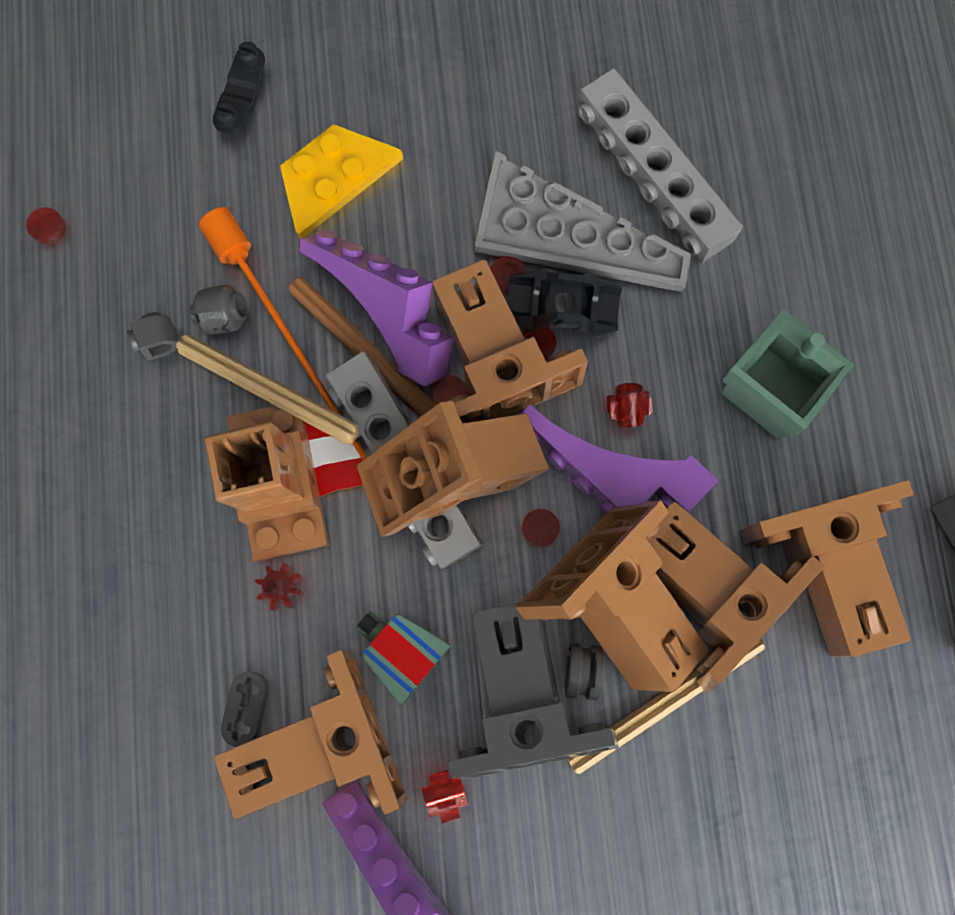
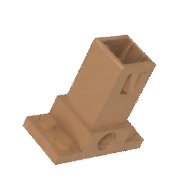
(499, 365)
(447, 462)
(269, 481)
(854, 574)
(716, 584)
(621, 599)
(315, 750)

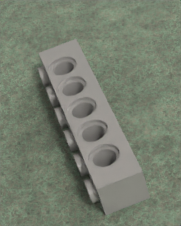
(656, 147)
(346, 384)

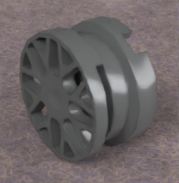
(578, 671)

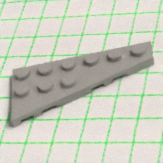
(566, 231)

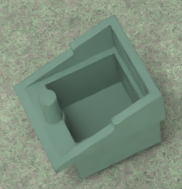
(786, 377)

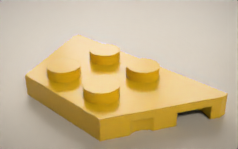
(333, 173)

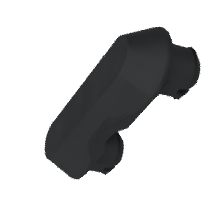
(240, 89)

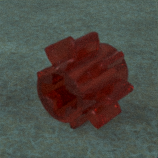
(629, 405)
(268, 585)
(444, 797)

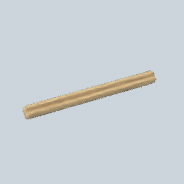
(268, 389)
(651, 713)

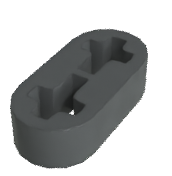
(235, 707)

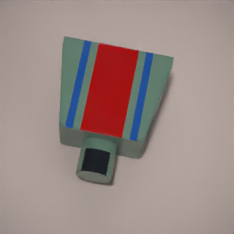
(400, 653)

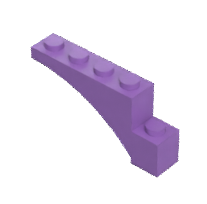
(394, 300)
(618, 477)
(379, 855)

